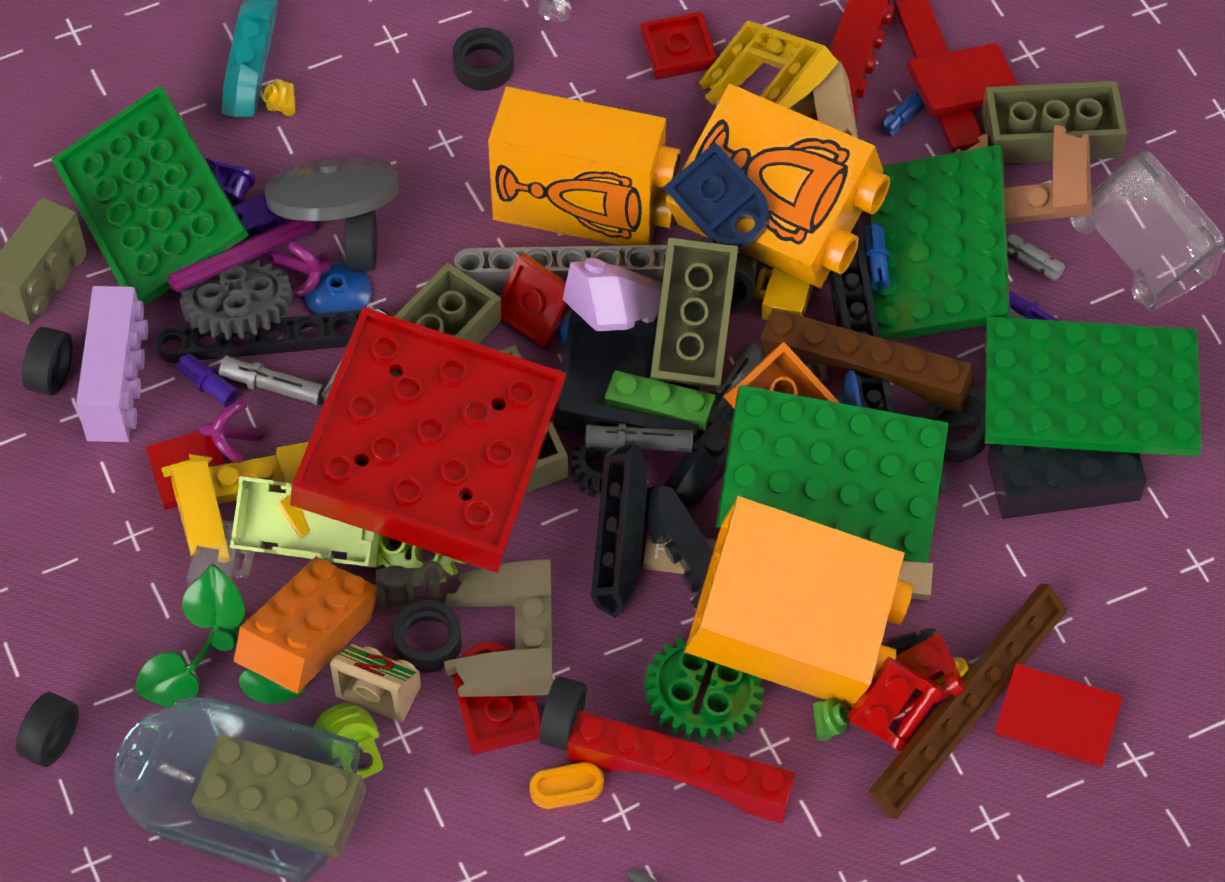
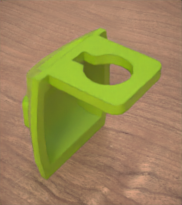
(357, 724)

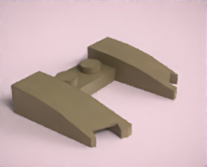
(527, 667)

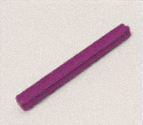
(239, 254)

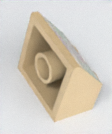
(375, 681)

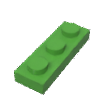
(659, 399)

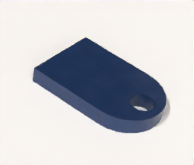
(719, 197)

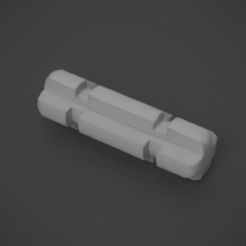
(1034, 257)

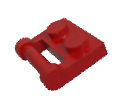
(933, 661)
(886, 698)

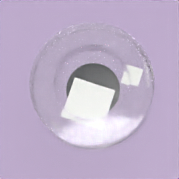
(555, 10)

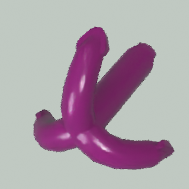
(306, 263)
(220, 431)

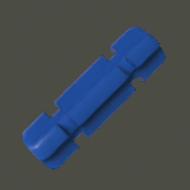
(902, 113)

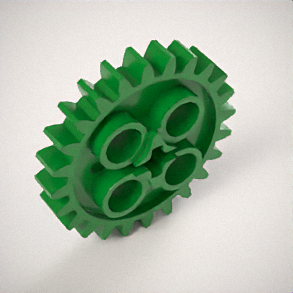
(671, 678)

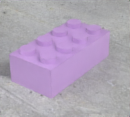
(111, 364)

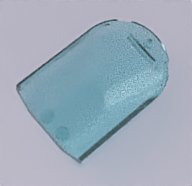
(167, 756)

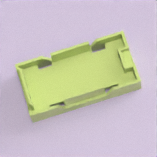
(261, 520)

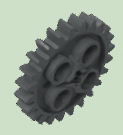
(238, 300)

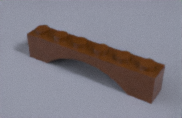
(921, 372)

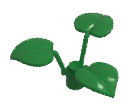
(206, 603)

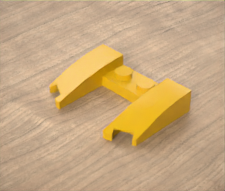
(801, 63)
(202, 488)

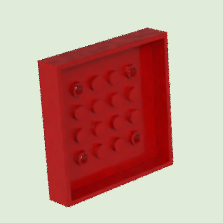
(428, 439)

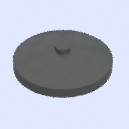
(332, 188)

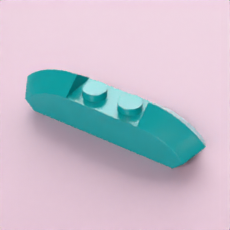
(248, 57)

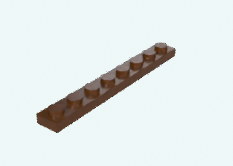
(959, 713)

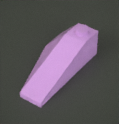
(611, 295)

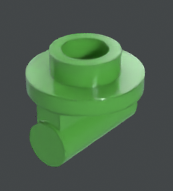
(830, 719)

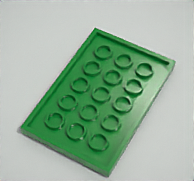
(148, 195)
(944, 244)
(1092, 386)
(837, 466)

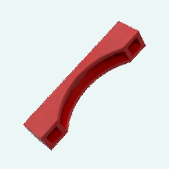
(743, 782)

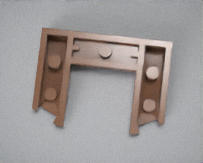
(1067, 194)

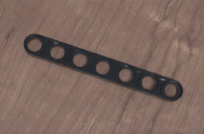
(259, 343)

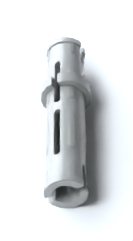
(259, 377)

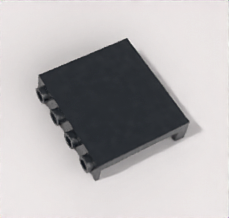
(589, 366)

